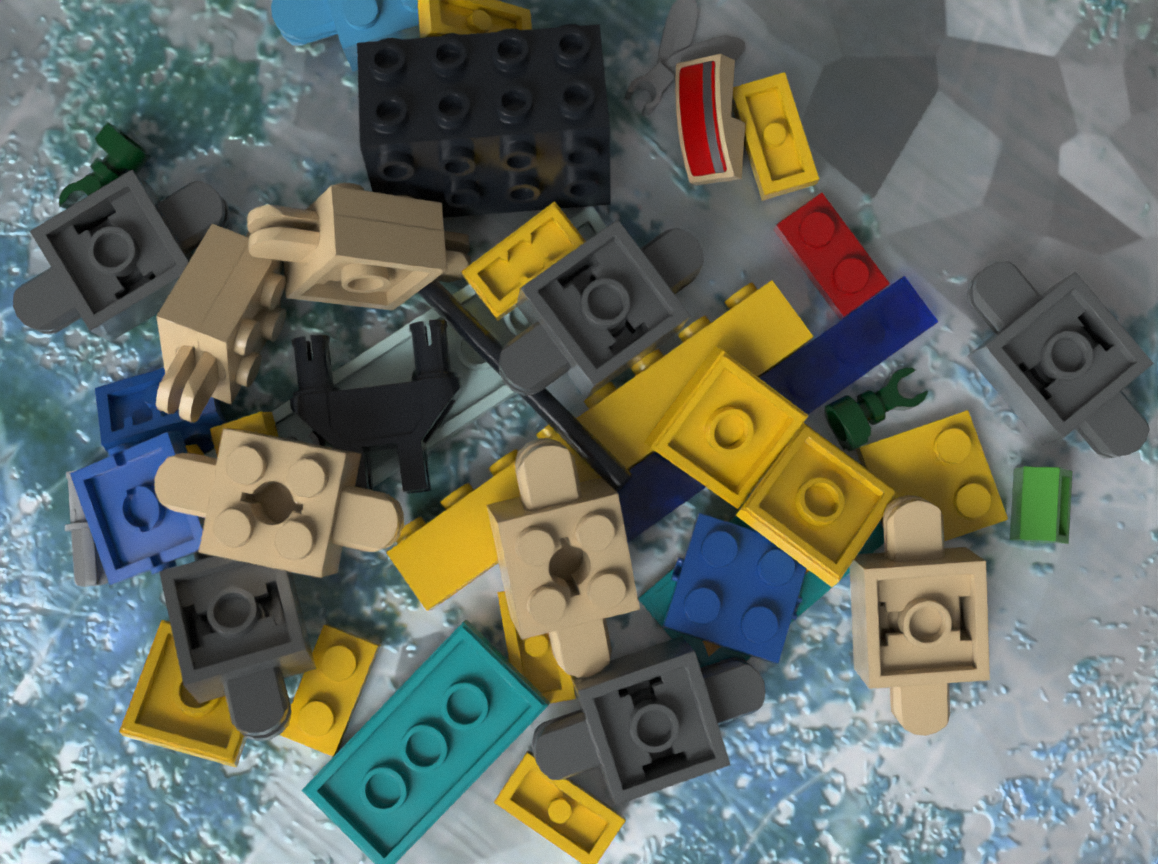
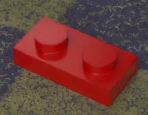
(831, 256)

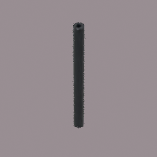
(543, 402)

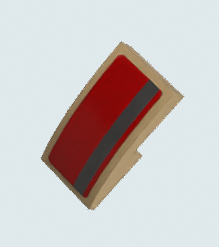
(707, 133)

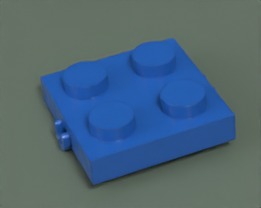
(125, 515)
(735, 590)

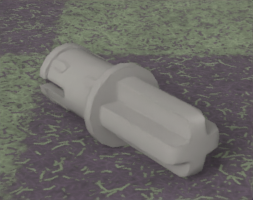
(86, 560)

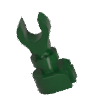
(121, 155)
(851, 419)

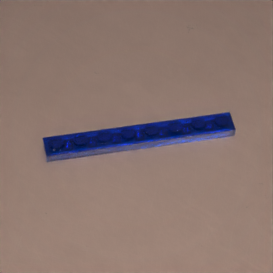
(804, 379)

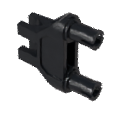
(381, 415)

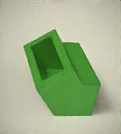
(1041, 504)

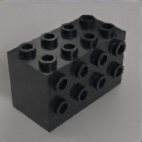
(487, 119)

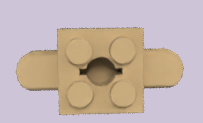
(359, 247)
(217, 323)
(279, 502)
(563, 557)
(919, 615)

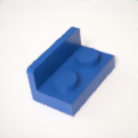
(130, 414)

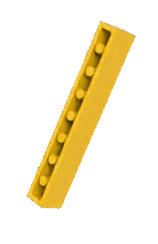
(459, 542)

